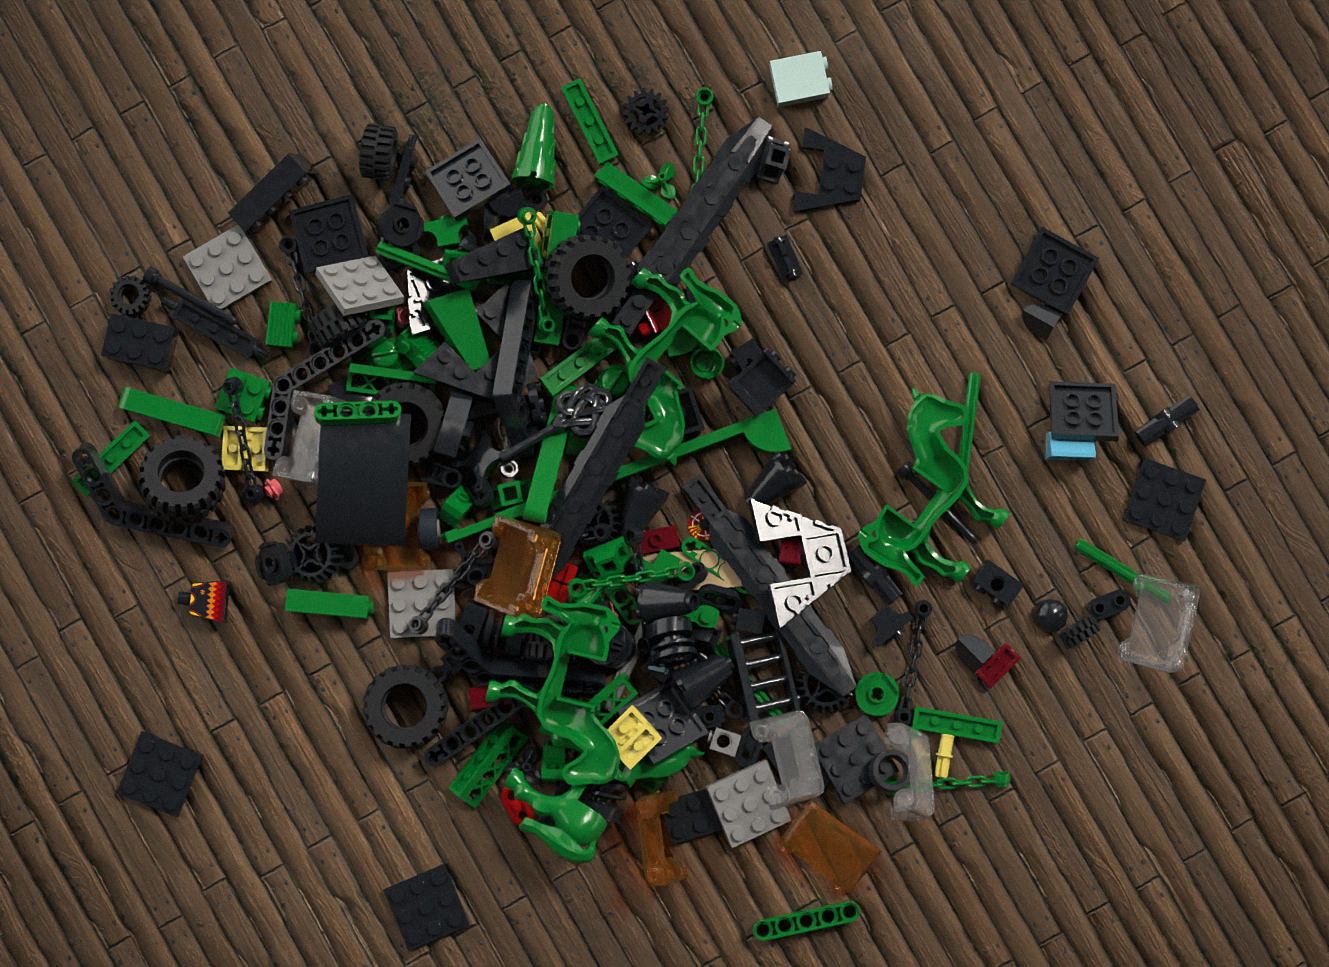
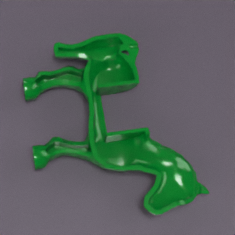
(700, 322)
(945, 471)
(561, 714)
(575, 822)

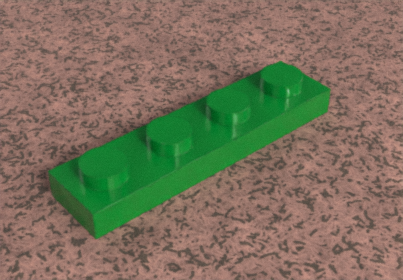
(589, 121)
(576, 365)
(117, 452)
(957, 724)

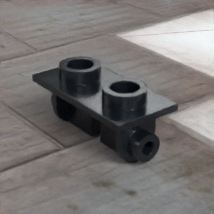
(784, 258)

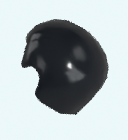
(1049, 615)

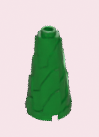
(535, 160)

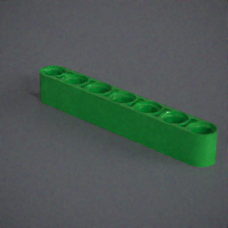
(546, 469)

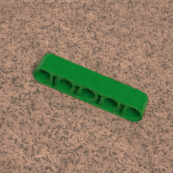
(172, 411)
(794, 918)

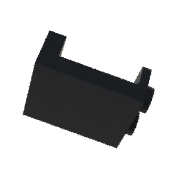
(762, 382)

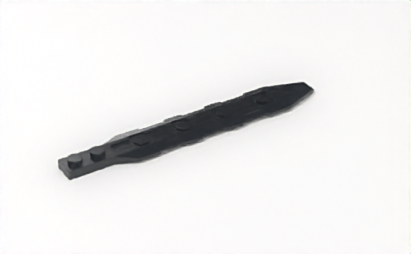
(699, 215)
(600, 461)
(756, 568)

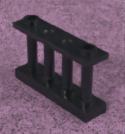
(747, 687)

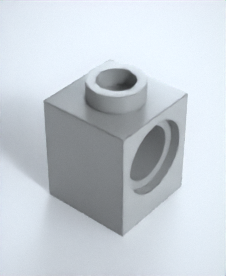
(734, 740)

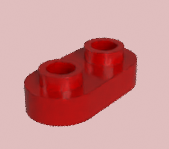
(515, 806)

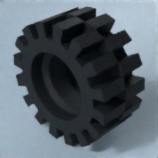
(123, 284)
(1079, 631)

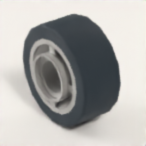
(428, 529)

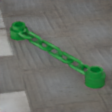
(703, 91)
(542, 319)
(685, 576)
(1000, 778)

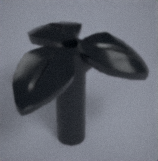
(467, 243)
(529, 757)

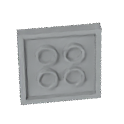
(227, 268)
(359, 285)
(412, 592)
(744, 805)

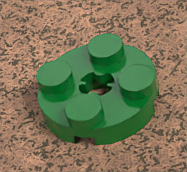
(889, 695)

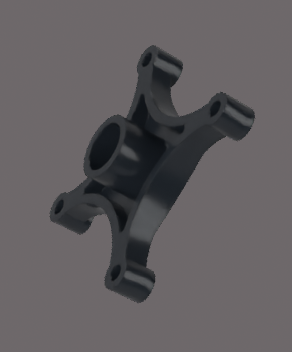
(482, 460)
(479, 570)

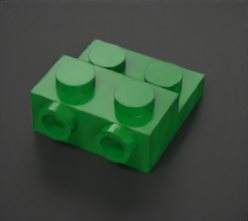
(252, 396)

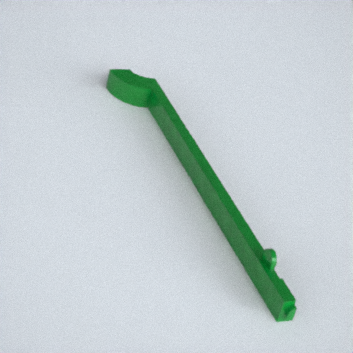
(761, 433)

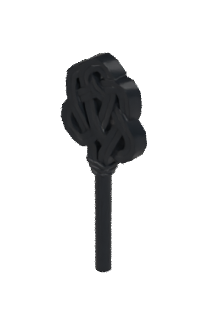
(579, 416)

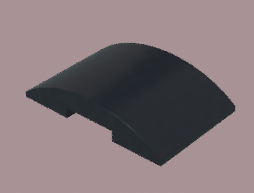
(363, 482)

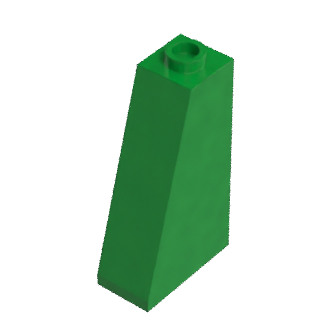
(459, 325)
(329, 603)

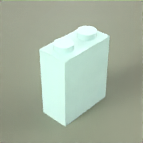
(800, 78)

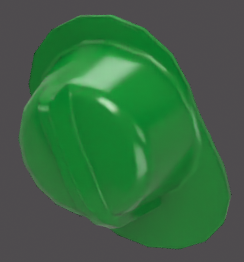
(387, 356)
(615, 380)

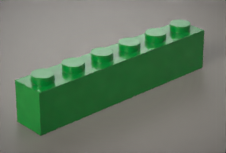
(558, 228)

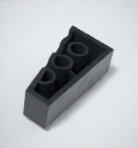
(272, 192)
(493, 260)

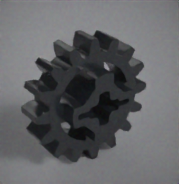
(654, 114)

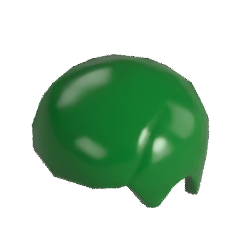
(706, 363)

